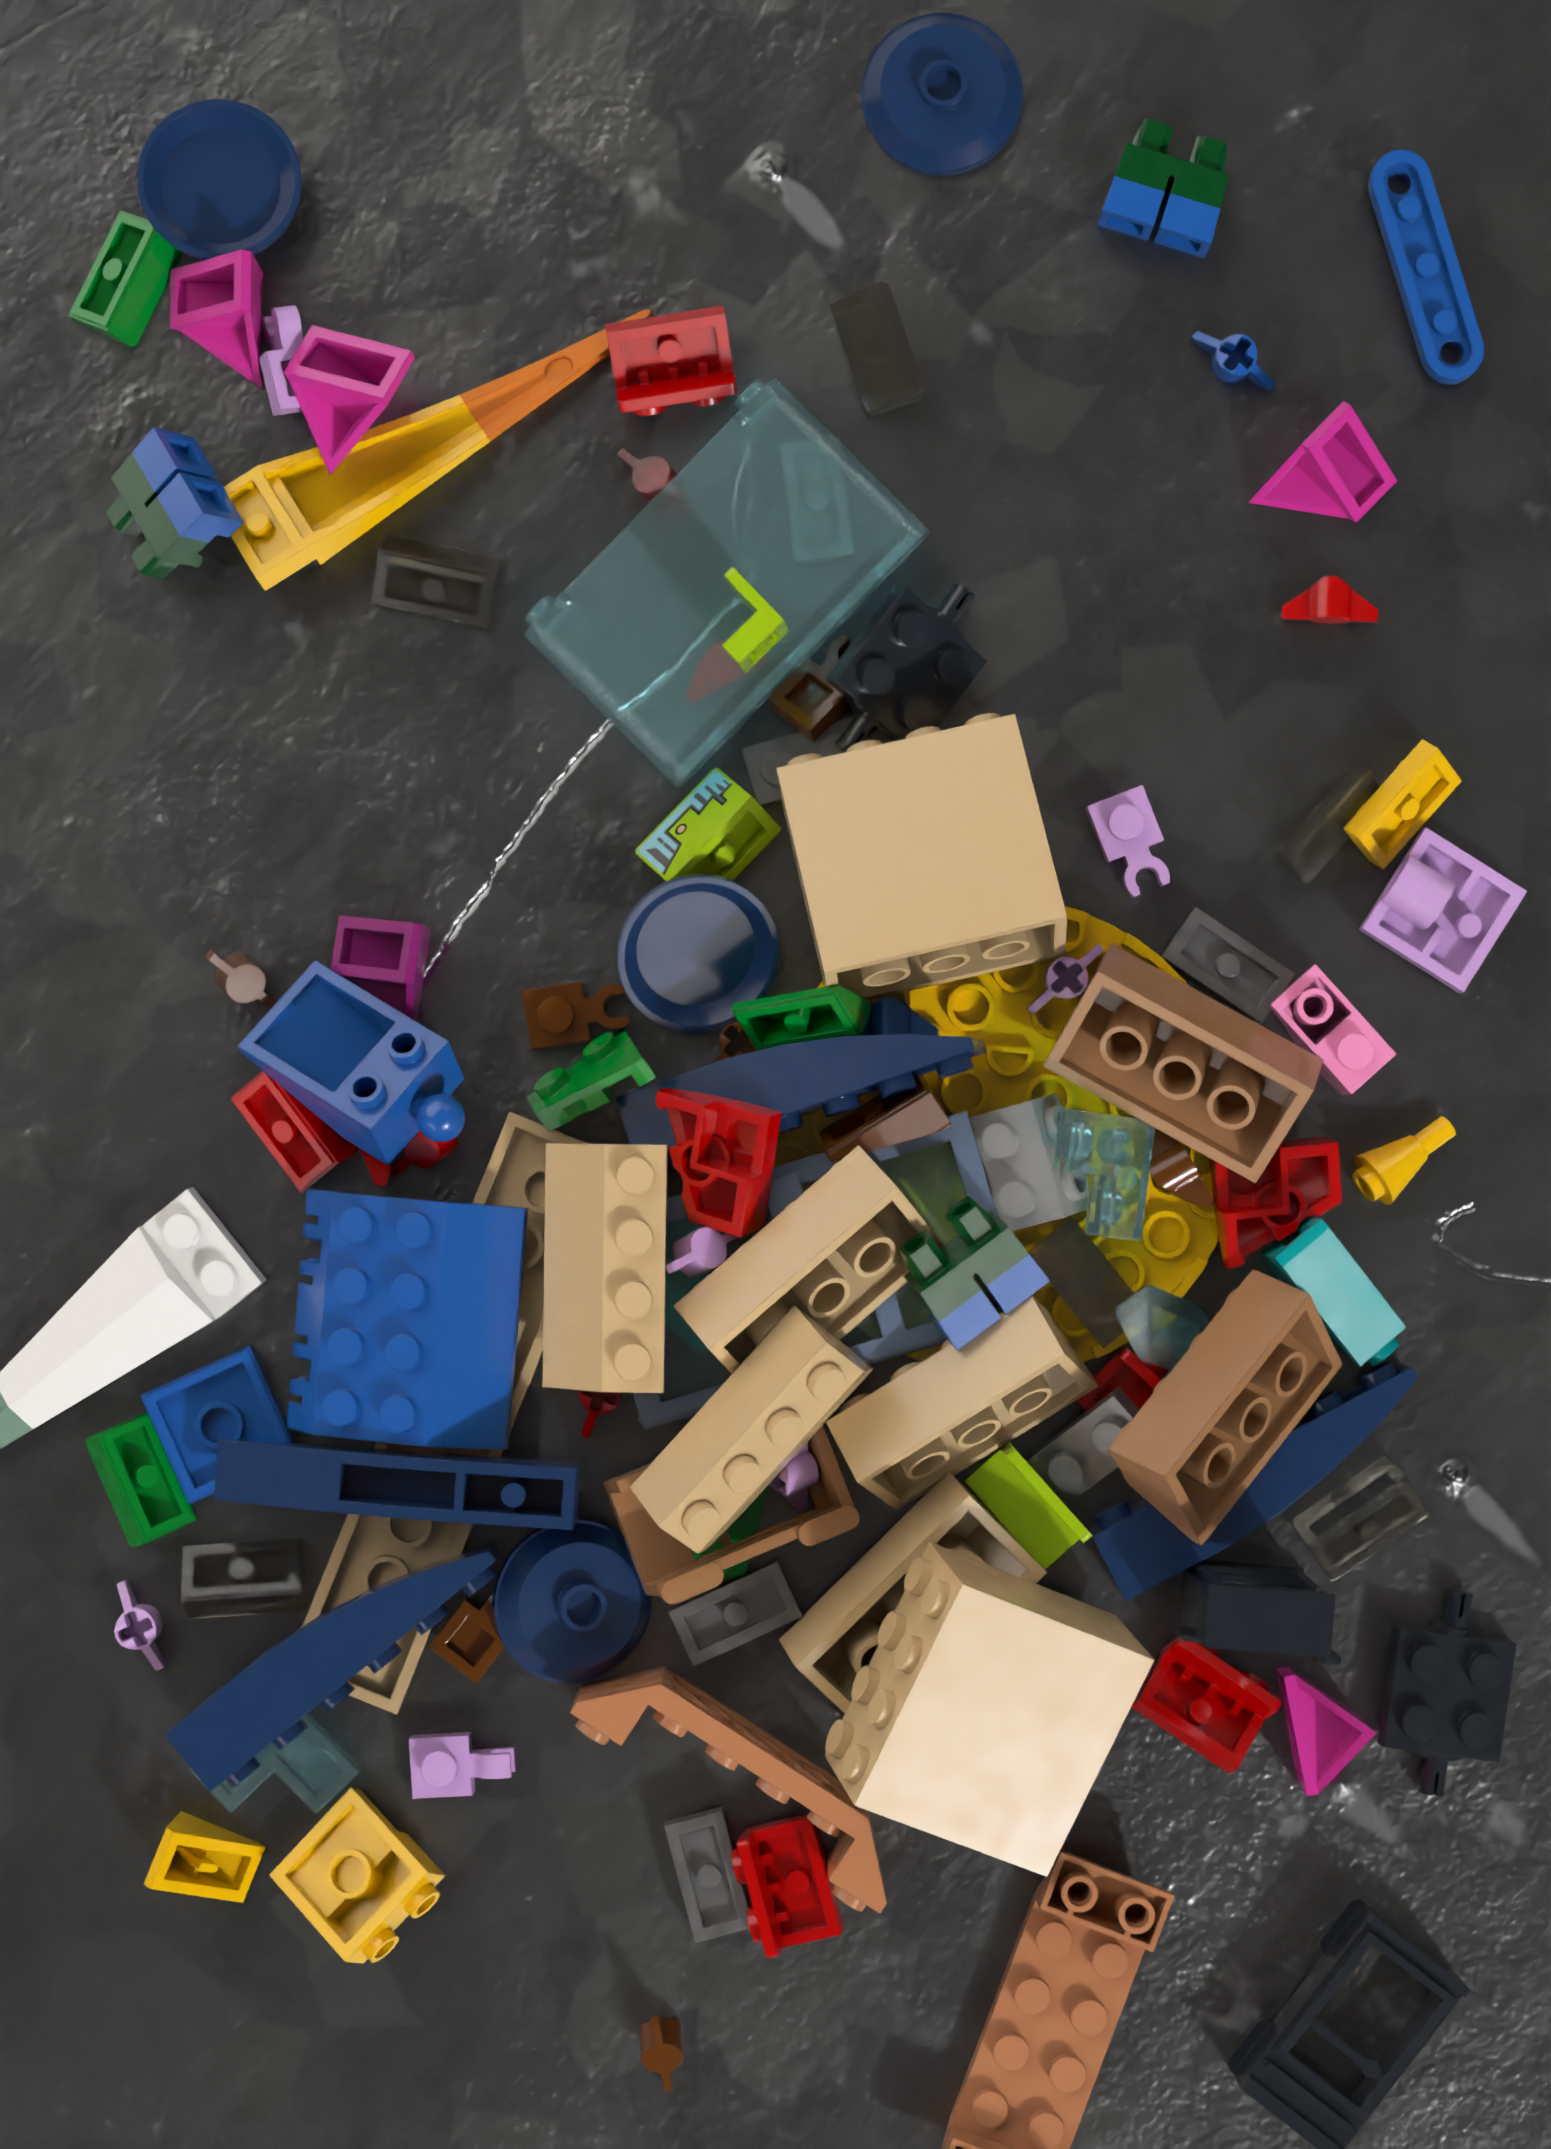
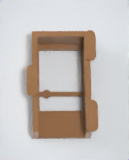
(669, 1566)

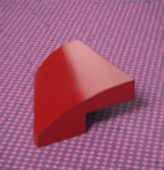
(722, 1157)
(1295, 1185)

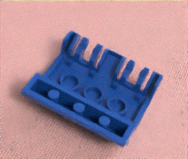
(409, 1320)

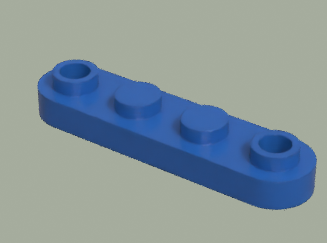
(1425, 266)

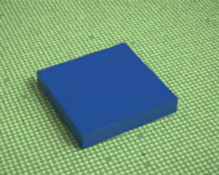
(213, 1403)

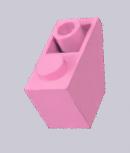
(1332, 1029)

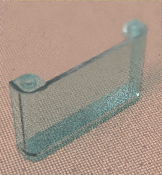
(654, 607)

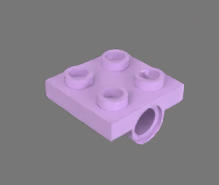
(1442, 910)

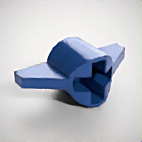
(1234, 359)
(896, 1017)

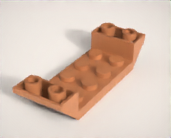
(615, 1704)
(1056, 2008)

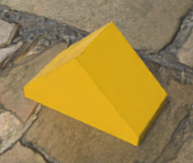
(204, 1860)

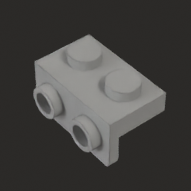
(1019, 1161)

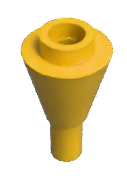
(1389, 1168)

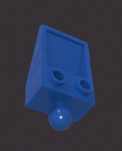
(358, 1064)

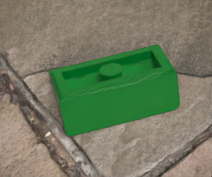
(125, 280)
(803, 1016)
(139, 1480)

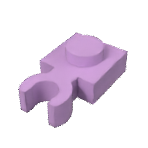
(1127, 830)

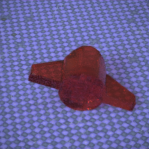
(649, 474)

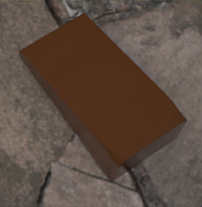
(887, 1121)

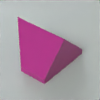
(222, 309)
(343, 386)
(1331, 471)
(1320, 1731)

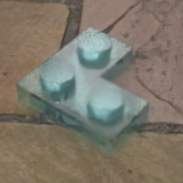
(1118, 1157)
(309, 1765)

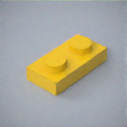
(1402, 804)

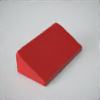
(292, 1132)

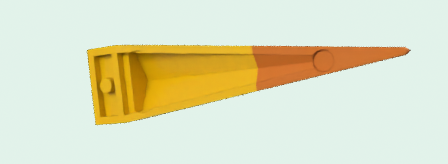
(305, 514)

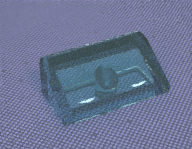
(1160, 1325)

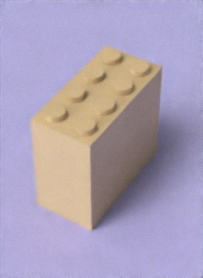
(923, 858)
(986, 1709)

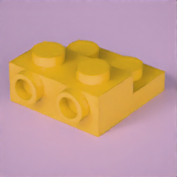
(358, 1879)

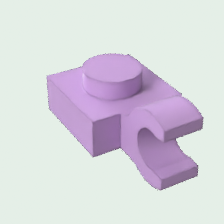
(284, 336)
(448, 1763)

